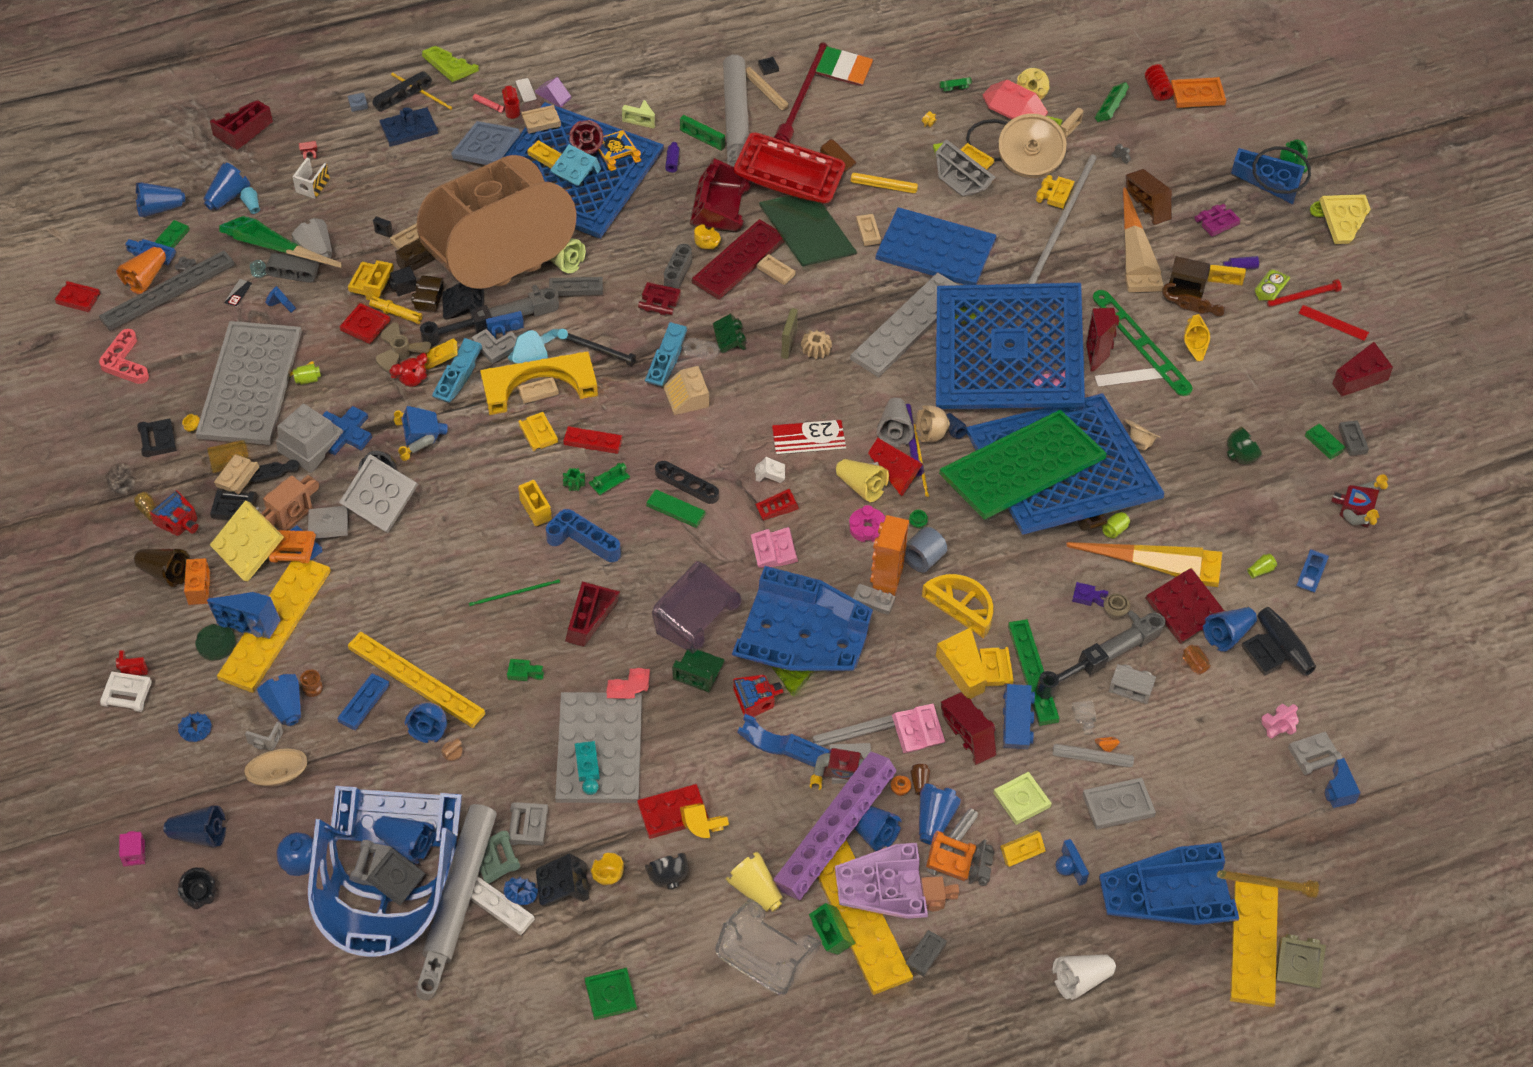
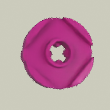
(860, 517)

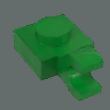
(521, 669)

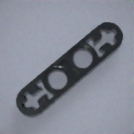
(419, 82)
(684, 484)

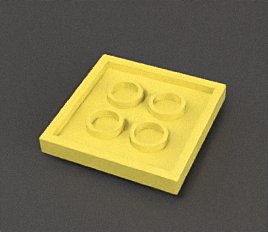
(246, 541)

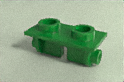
(609, 479)

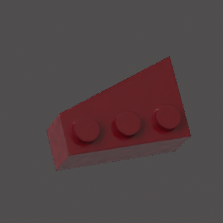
(242, 125)
(1363, 371)
(590, 611)
(971, 726)

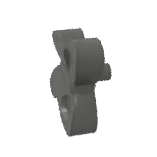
(1122, 152)

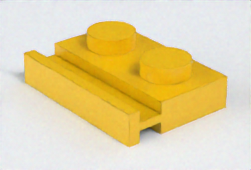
(538, 431)
(996, 666)

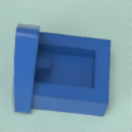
(277, 296)

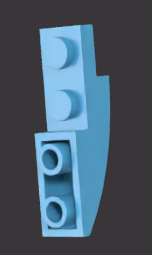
(667, 355)
(458, 372)

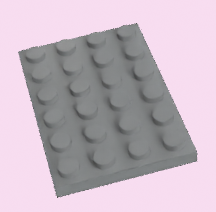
(617, 737)

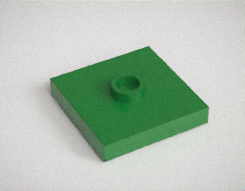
(610, 993)

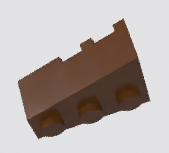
(1151, 194)

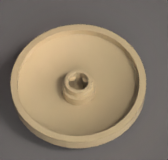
(1032, 145)

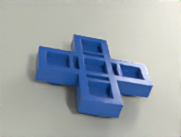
(352, 433)

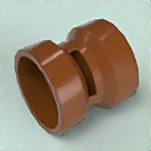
(311, 683)

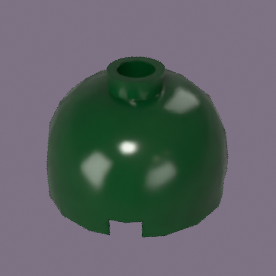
(1242, 447)

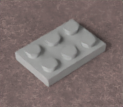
(1119, 803)

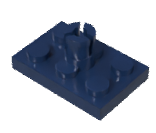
(408, 126)

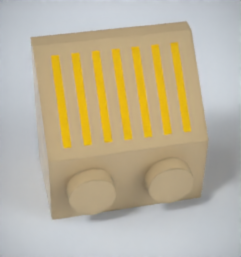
(687, 391)

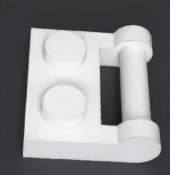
(126, 685)

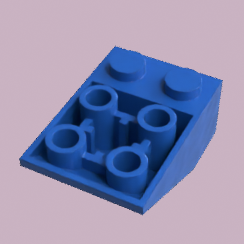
(246, 613)

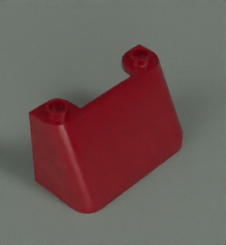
(719, 197)

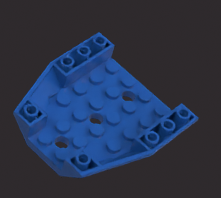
(797, 607)

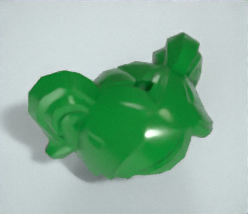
(1301, 147)

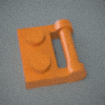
(294, 541)
(947, 861)

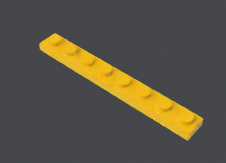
(416, 679)

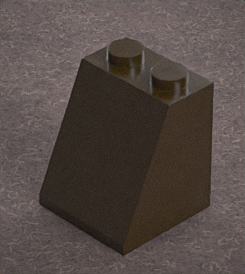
(1189, 277)

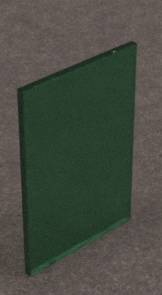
(807, 229)

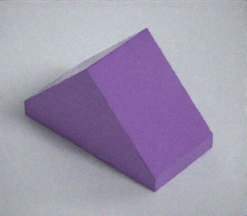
(554, 92)

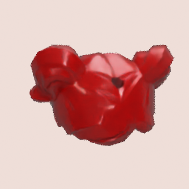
(404, 370)

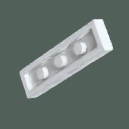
(500, 907)

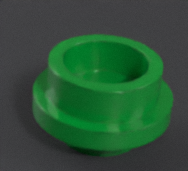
(918, 518)

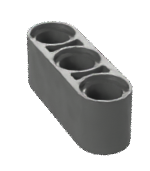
(678, 266)
(292, 267)

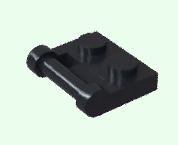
(163, 437)
(226, 508)

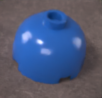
(426, 722)
(295, 853)

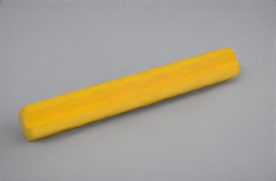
(884, 182)

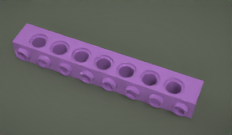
(835, 825)

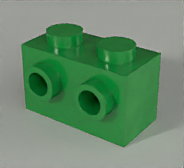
(831, 929)

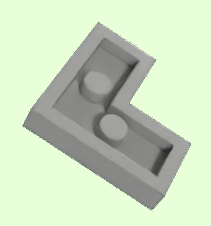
(495, 349)

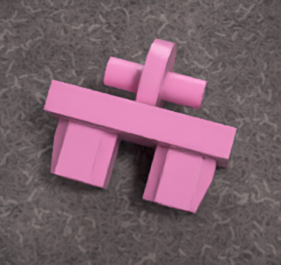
(1282, 722)

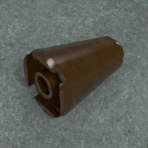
(163, 564)

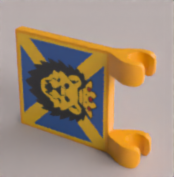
(617, 146)

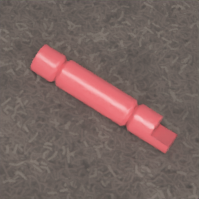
(489, 103)

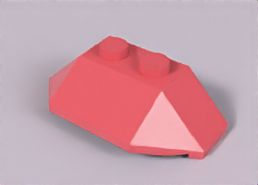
(1013, 100)

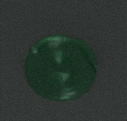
(215, 642)

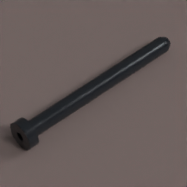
(629, 359)

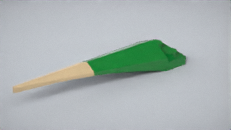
(256, 233)

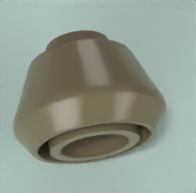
(1116, 605)

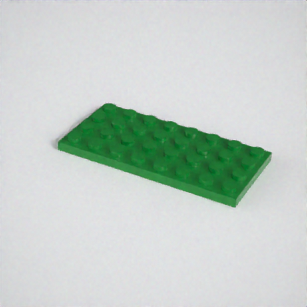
(1022, 464)

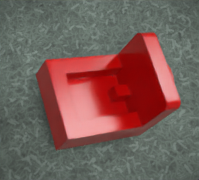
(131, 666)

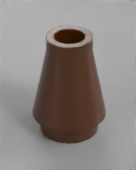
(920, 776)

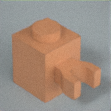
(937, 893)

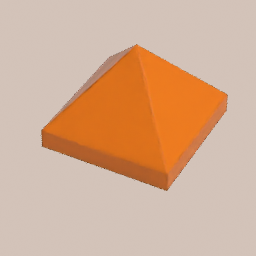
(1107, 743)

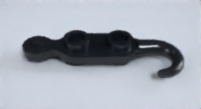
(274, 470)

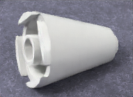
(1081, 973)

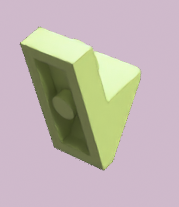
(640, 116)

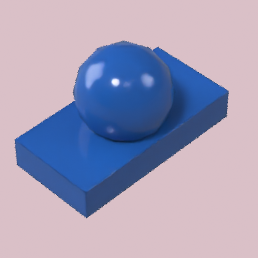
(1072, 863)

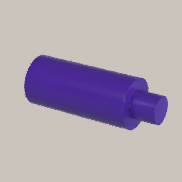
(672, 157)
(1243, 262)

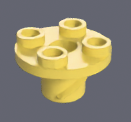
(1035, 81)

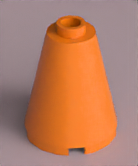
(141, 269)

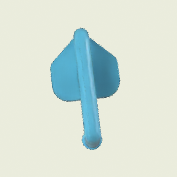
(531, 347)

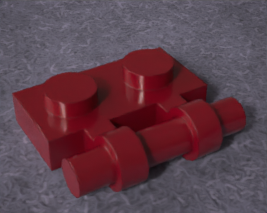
(660, 294)

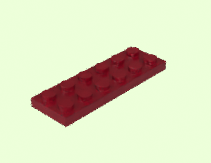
(738, 259)

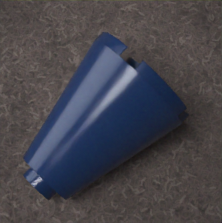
(198, 827)

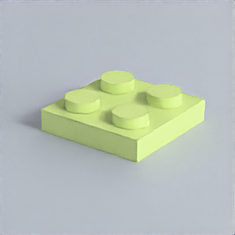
(1022, 798)

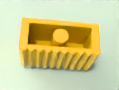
(534, 503)

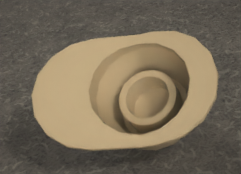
(1140, 436)

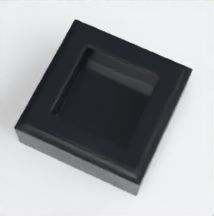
(768, 66)
(382, 227)

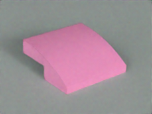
(774, 548)
(918, 728)

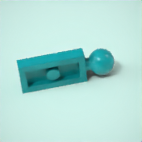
(587, 766)

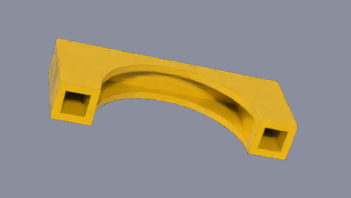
(573, 369)

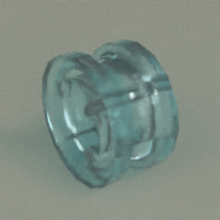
(258, 264)

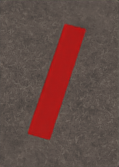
(1333, 322)

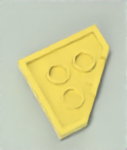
(1344, 215)

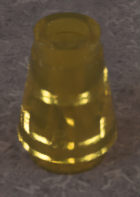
(145, 504)

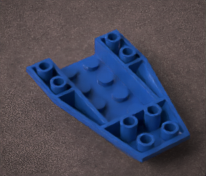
(1172, 887)

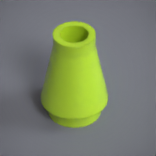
(1263, 565)

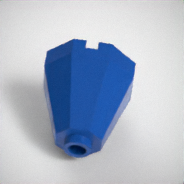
(282, 698)

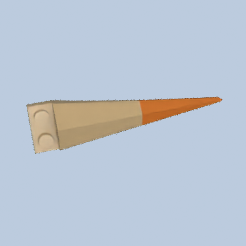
(1141, 266)

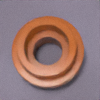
(900, 790)

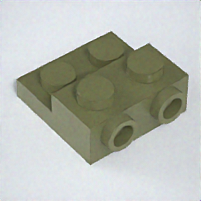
(1300, 961)

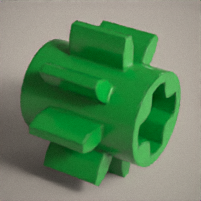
(573, 479)

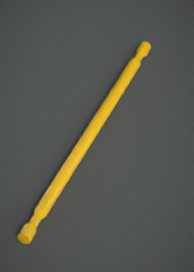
(425, 93)
(920, 459)

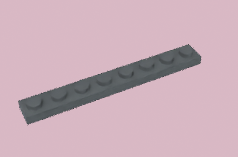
(166, 290)

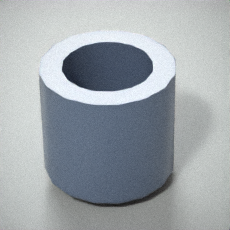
(925, 549)

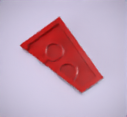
(899, 465)

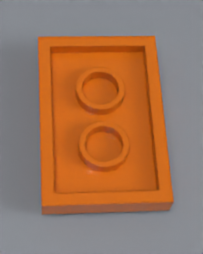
(1198, 92)

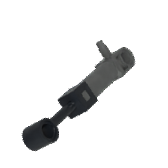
(537, 303)
(1096, 656)

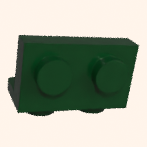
(729, 333)

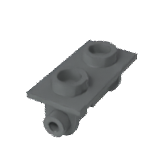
(978, 871)

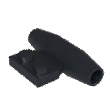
(1277, 645)

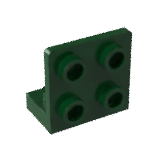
(698, 669)

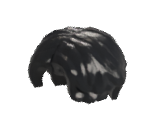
(197, 887)

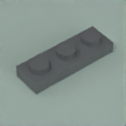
(577, 286)

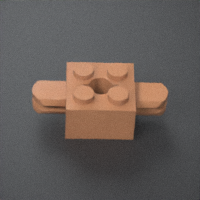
(289, 502)

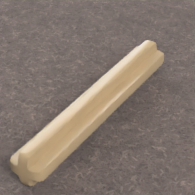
(766, 89)

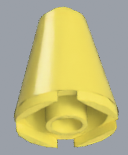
(863, 478)
(755, 882)

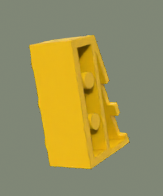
(963, 663)

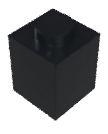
(403, 281)

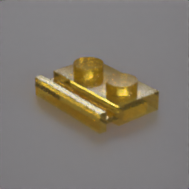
(222, 454)

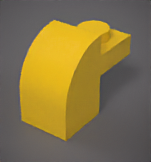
(696, 822)

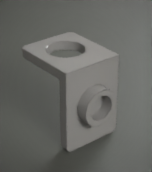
(263, 742)

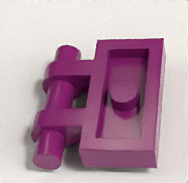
(1220, 222)

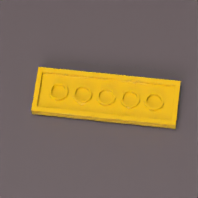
(1254, 945)

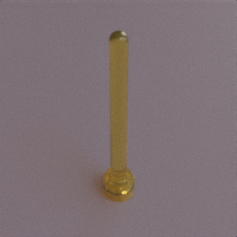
(1308, 888)

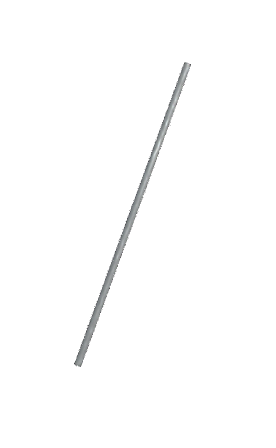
(1059, 226)

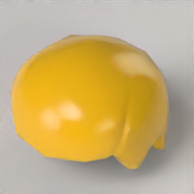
(706, 238)
(607, 869)

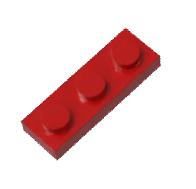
(592, 440)

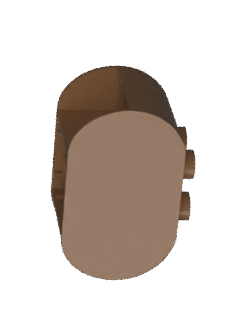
(496, 222)

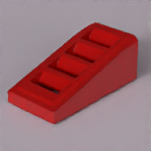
(784, 509)

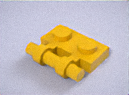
(1060, 191)

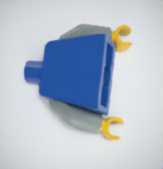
(419, 429)

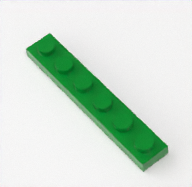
(1031, 669)

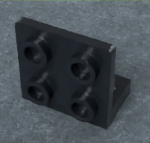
(461, 298)

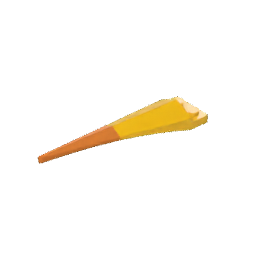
(1165, 559)

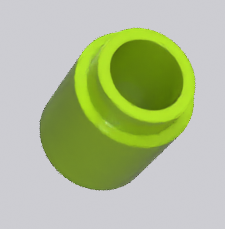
(306, 374)
(1116, 525)

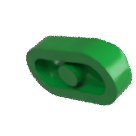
(962, 83)

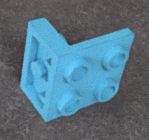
(575, 165)

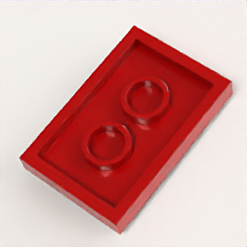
(662, 811)

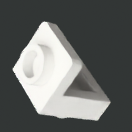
(770, 469)

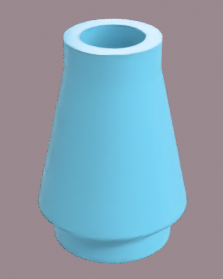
(250, 199)

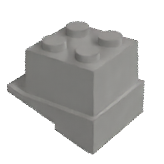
(306, 437)

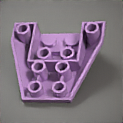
(883, 882)

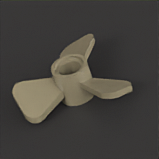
(399, 349)

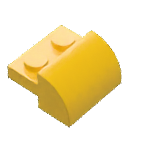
(371, 278)

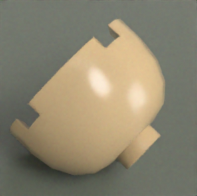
(931, 423)

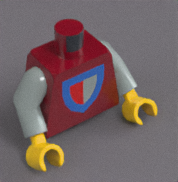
(1360, 501)
(836, 764)

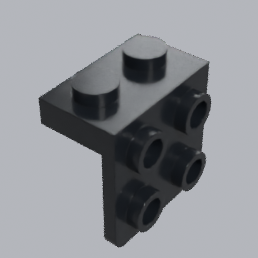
(561, 879)

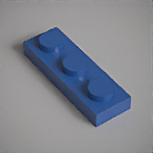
(363, 701)

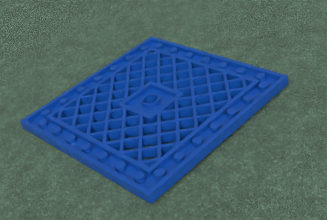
(599, 220)
(1018, 396)
(1143, 484)

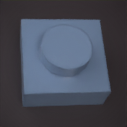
(357, 102)

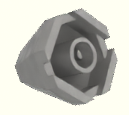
(313, 237)

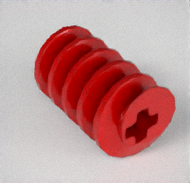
(1159, 82)

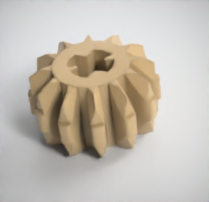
(816, 344)

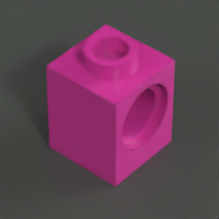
(132, 848)

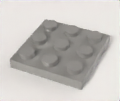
(378, 493)

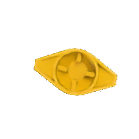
(1196, 337)

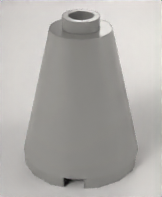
(895, 424)

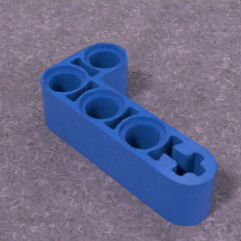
(572, 525)

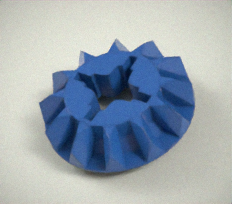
(188, 733)
(525, 896)

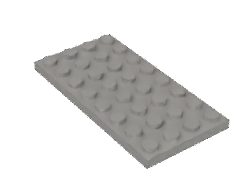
(249, 383)

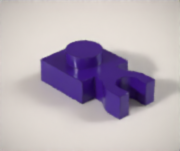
(1086, 594)

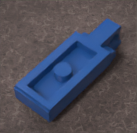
(139, 247)

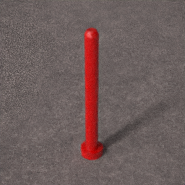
(1335, 285)

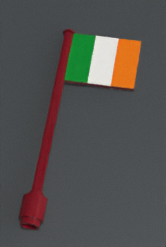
(831, 64)

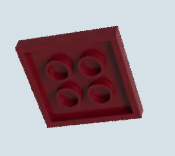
(1184, 604)

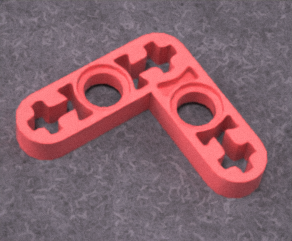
(118, 359)

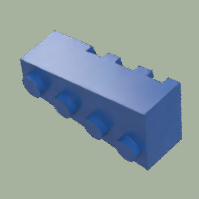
(1270, 170)

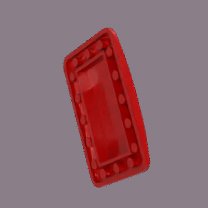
(789, 168)

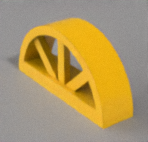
(943, 600)

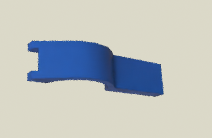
(776, 744)

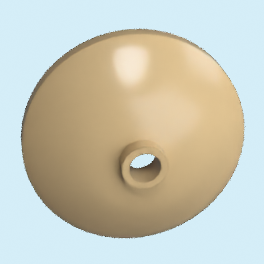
(276, 767)

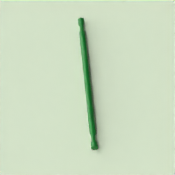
(513, 592)

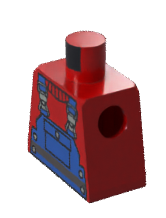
(175, 515)
(755, 694)

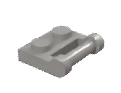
(1312, 748)
(534, 823)
(366, 847)

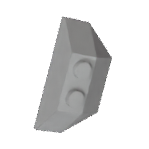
(961, 171)

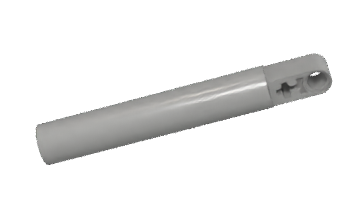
(735, 106)
(455, 896)

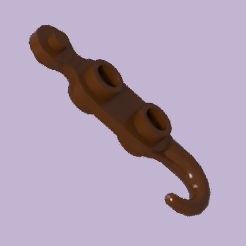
(1192, 302)

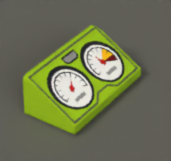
(1271, 285)

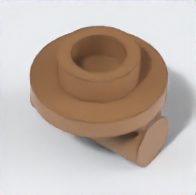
(452, 750)

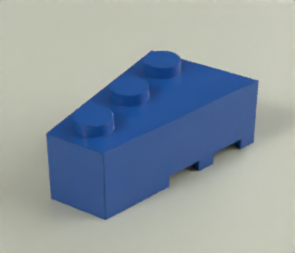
(1018, 716)

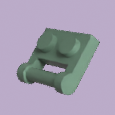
(492, 865)

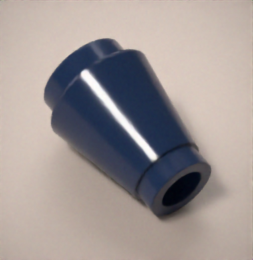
(957, 427)

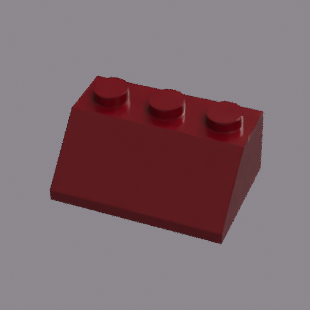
(1100, 336)

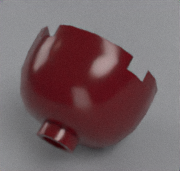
(586, 136)

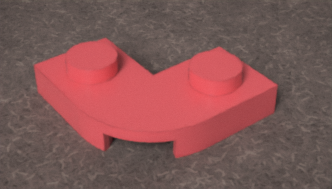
(627, 689)

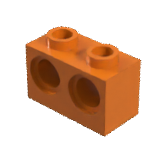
(197, 581)

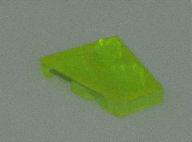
(792, 679)

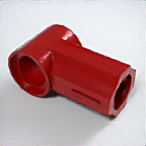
(511, 102)

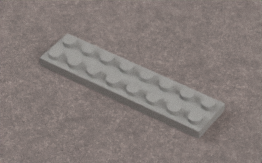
(901, 329)

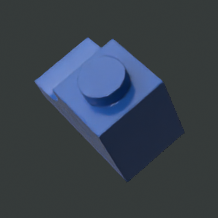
(1312, 570)
(1342, 788)

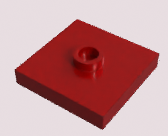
(364, 323)

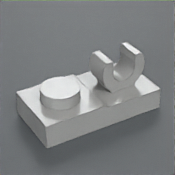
(874, 598)

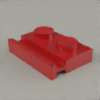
(77, 296)

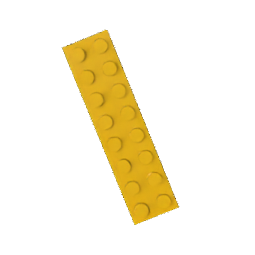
(291, 599)
(874, 942)

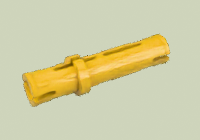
(389, 307)

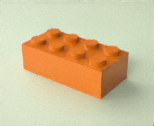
(889, 554)

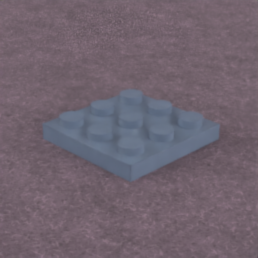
(485, 143)

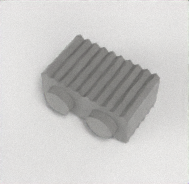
(1132, 683)

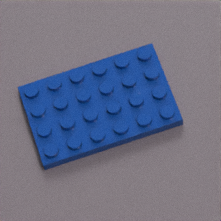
(936, 246)

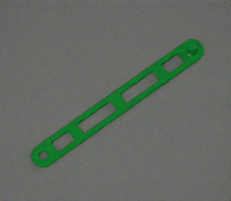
(1181, 386)

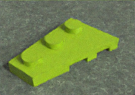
(447, 64)

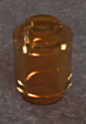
(1196, 659)

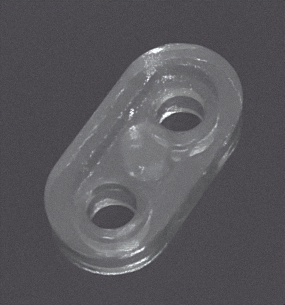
(701, 348)

